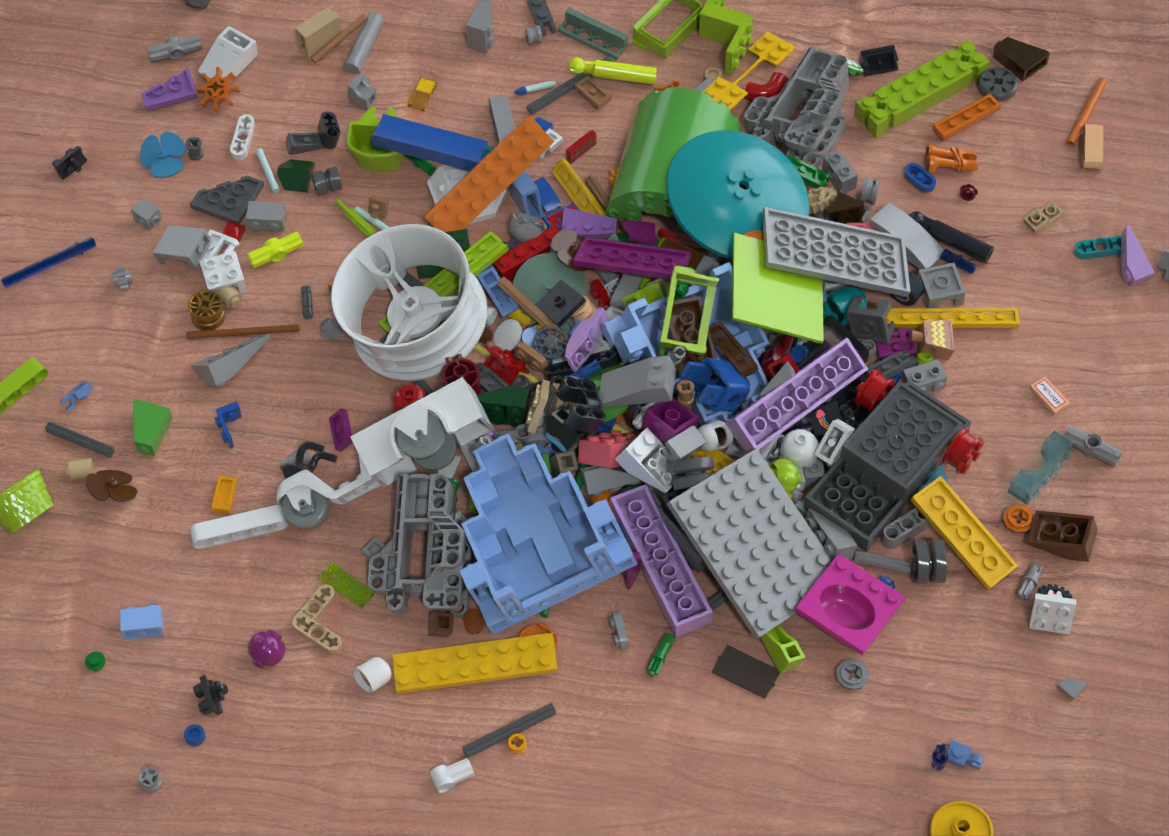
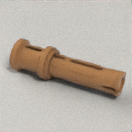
(685, 394)

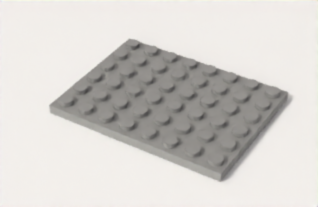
(752, 541)

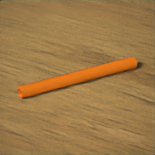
(1086, 112)

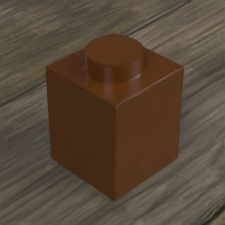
(441, 624)

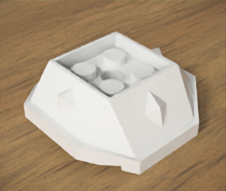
(447, 177)

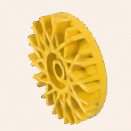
(960, 816)

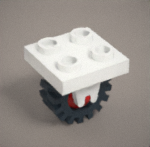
(1052, 610)

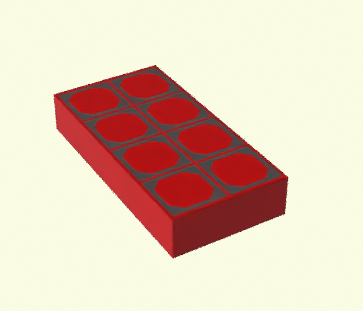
(581, 146)

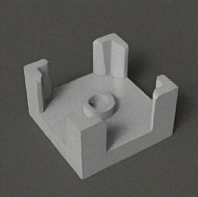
(942, 284)

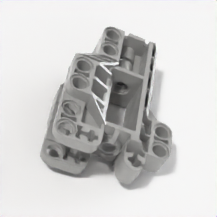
(822, 114)
(436, 517)

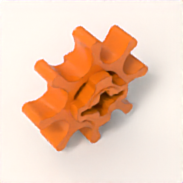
(217, 89)

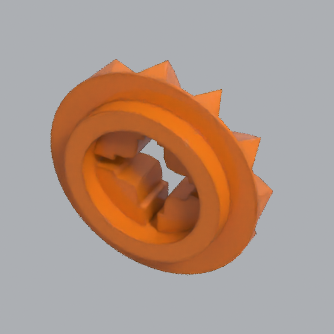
(1011, 514)

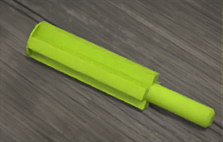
(356, 219)

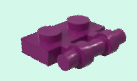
(896, 345)

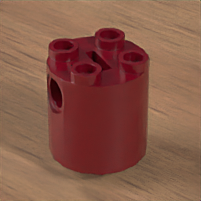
(462, 368)

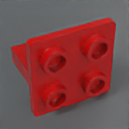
(504, 364)

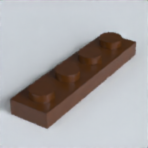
(732, 349)

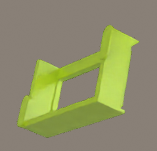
(646, 40)
(688, 275)

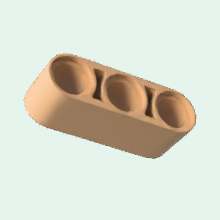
(1092, 146)

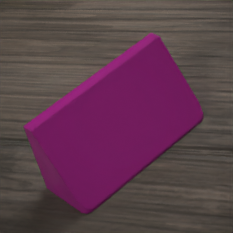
(632, 573)

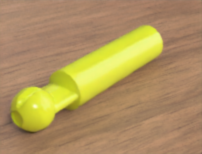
(614, 70)

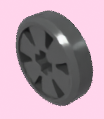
(999, 76)

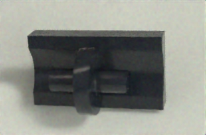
(70, 162)
(213, 693)

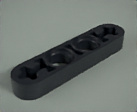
(605, 358)

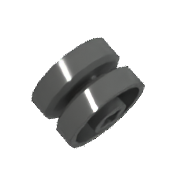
(692, 472)
(929, 561)

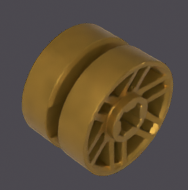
(206, 310)

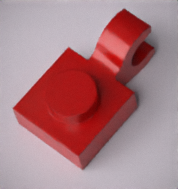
(600, 293)

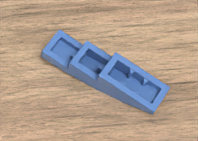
(489, 280)

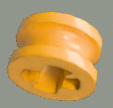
(517, 750)

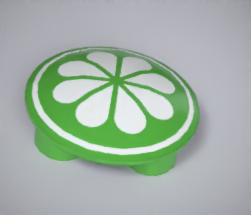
(853, 67)

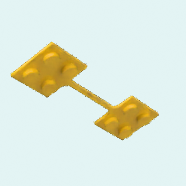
(767, 48)

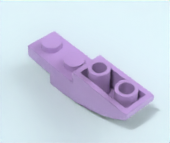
(584, 337)

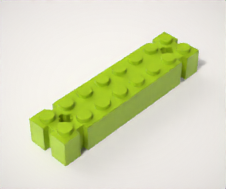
(921, 88)

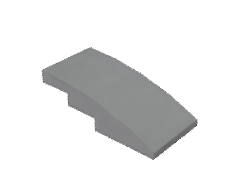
(920, 246)

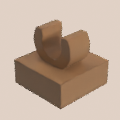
(378, 207)

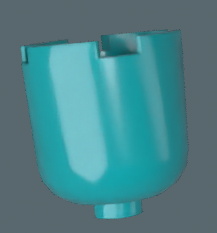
(839, 300)

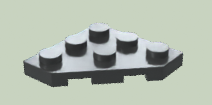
(228, 199)

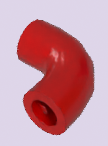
(766, 90)

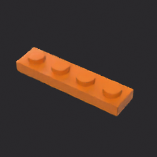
(966, 116)

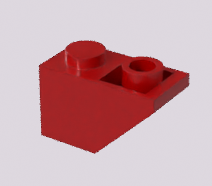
(771, 370)

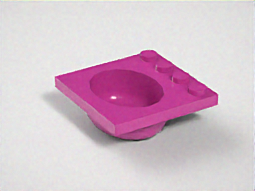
(850, 604)

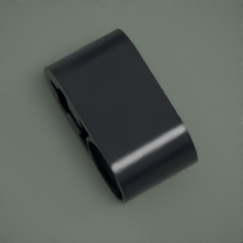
(328, 130)

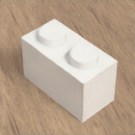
(833, 440)

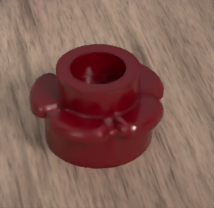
(968, 192)

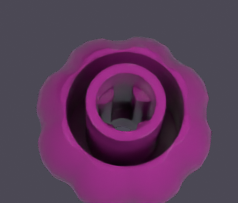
(266, 649)

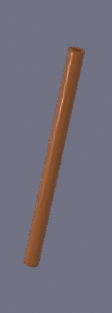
(242, 331)

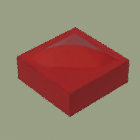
(234, 230)

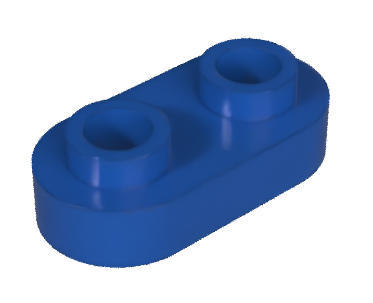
(922, 179)

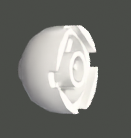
(800, 448)

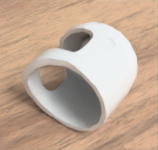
(710, 436)
(376, 671)

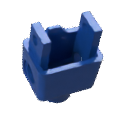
(722, 392)

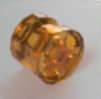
(473, 616)

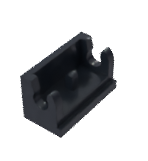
(878, 60)

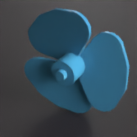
(159, 157)

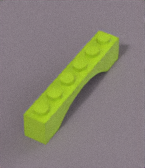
(783, 649)

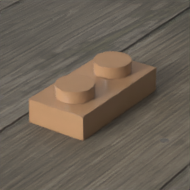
(593, 92)

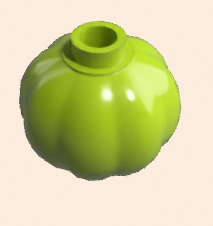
(786, 473)

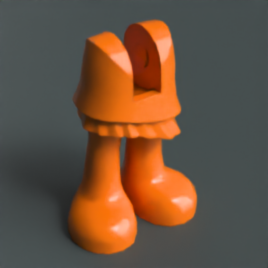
(958, 159)

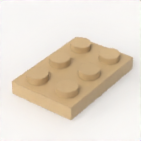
(537, 406)

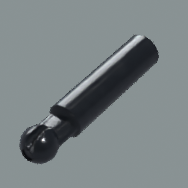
(954, 237)

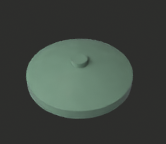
(542, 273)

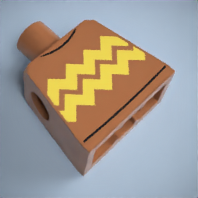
(935, 338)

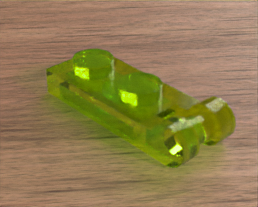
(346, 585)

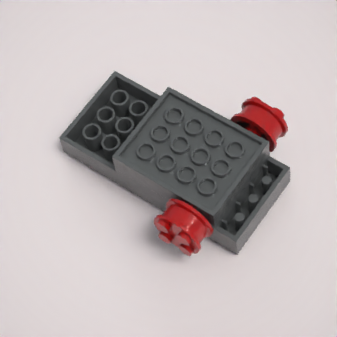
(890, 457)

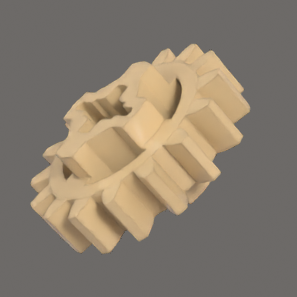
(820, 198)

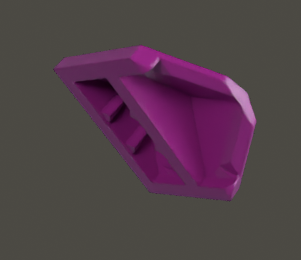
(640, 231)

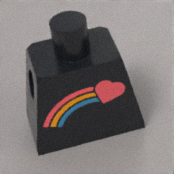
(821, 418)

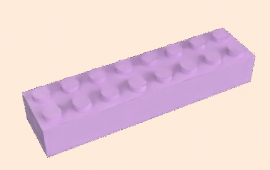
(797, 396)
(661, 561)

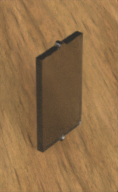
(746, 671)

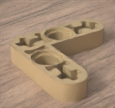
(312, 618)

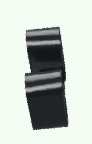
(588, 411)

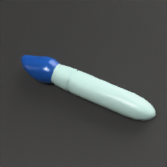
(536, 87)

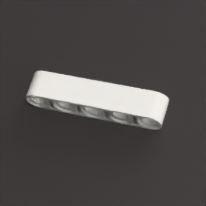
(238, 527)

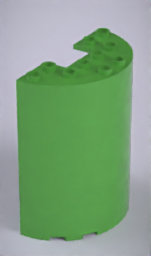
(657, 133)

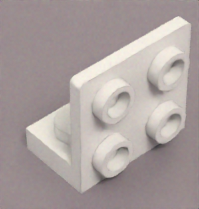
(223, 272)

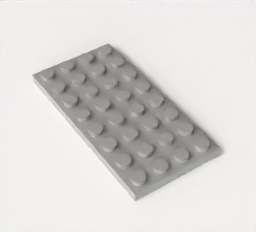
(835, 251)

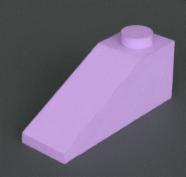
(1134, 261)

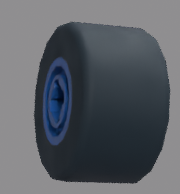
(916, 291)

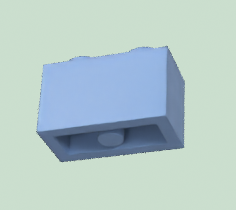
(141, 622)

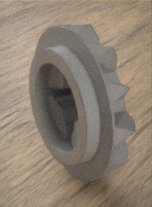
(851, 666)

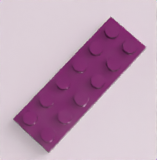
(630, 258)

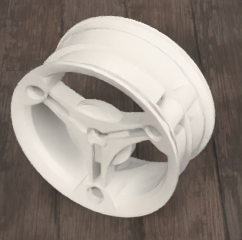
(414, 312)

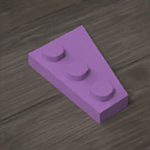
(176, 90)
(588, 224)

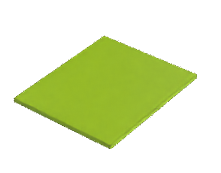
(774, 297)

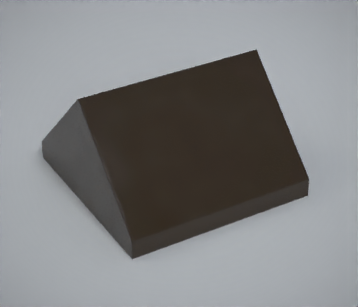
(845, 209)

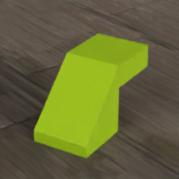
(651, 292)

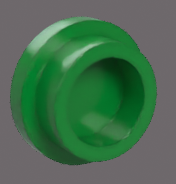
(95, 661)

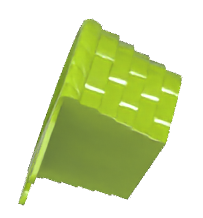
(360, 142)
(24, 502)

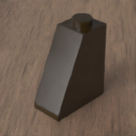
(1020, 57)

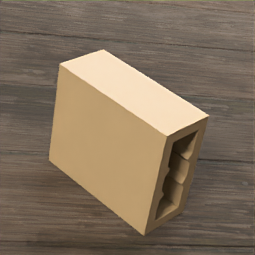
(317, 32)

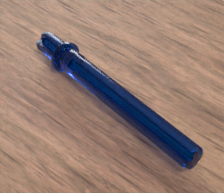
(72, 251)

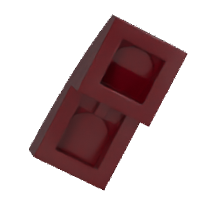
(777, 351)

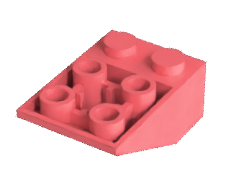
(604, 448)

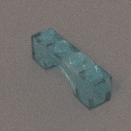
(1027, 484)

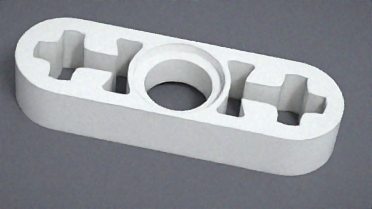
(240, 130)

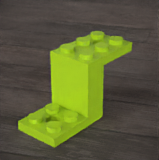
(727, 28)

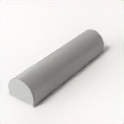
(364, 43)

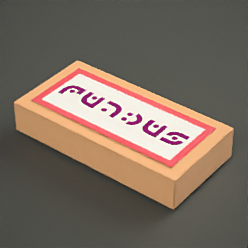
(1049, 395)

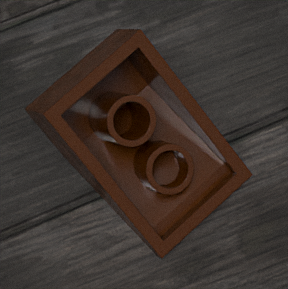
(1063, 534)

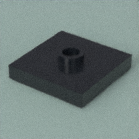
(560, 303)

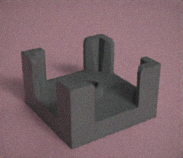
(870, 323)

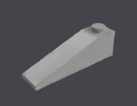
(220, 368)

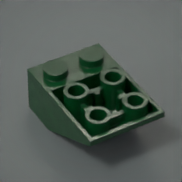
(506, 405)

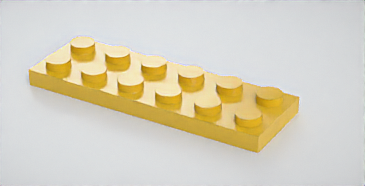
(964, 533)

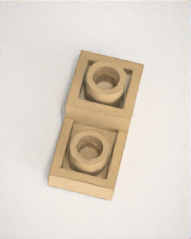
(1043, 217)

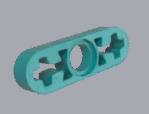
(1107, 242)

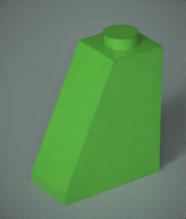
(149, 426)

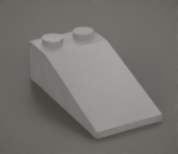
(639, 383)

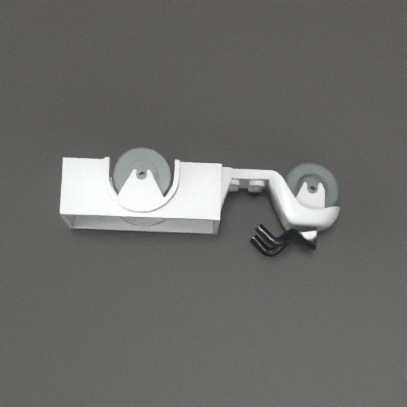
(385, 452)

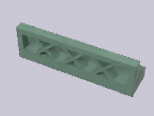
(596, 30)

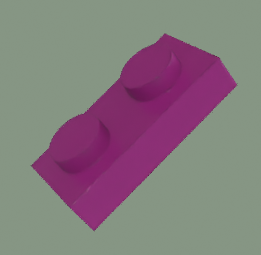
(341, 430)

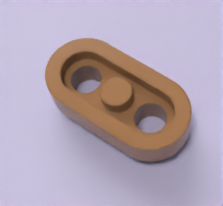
(531, 356)

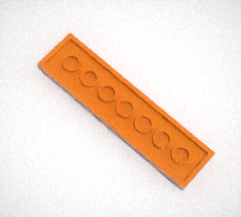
(490, 177)

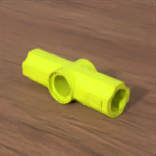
(275, 249)

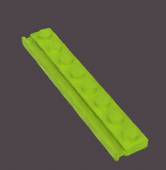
(479, 257)

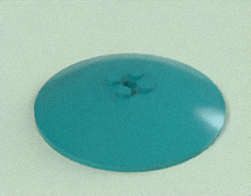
(707, 192)

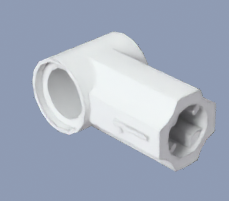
(446, 777)

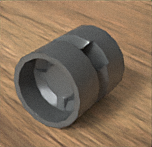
(326, 180)

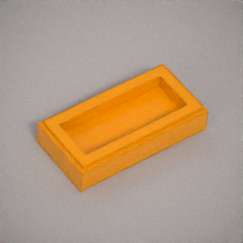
(224, 495)

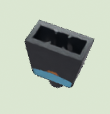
(559, 433)

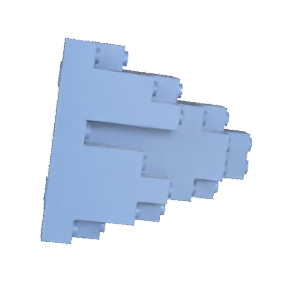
(639, 330)
(534, 536)

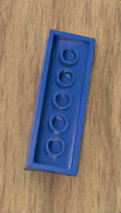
(429, 143)

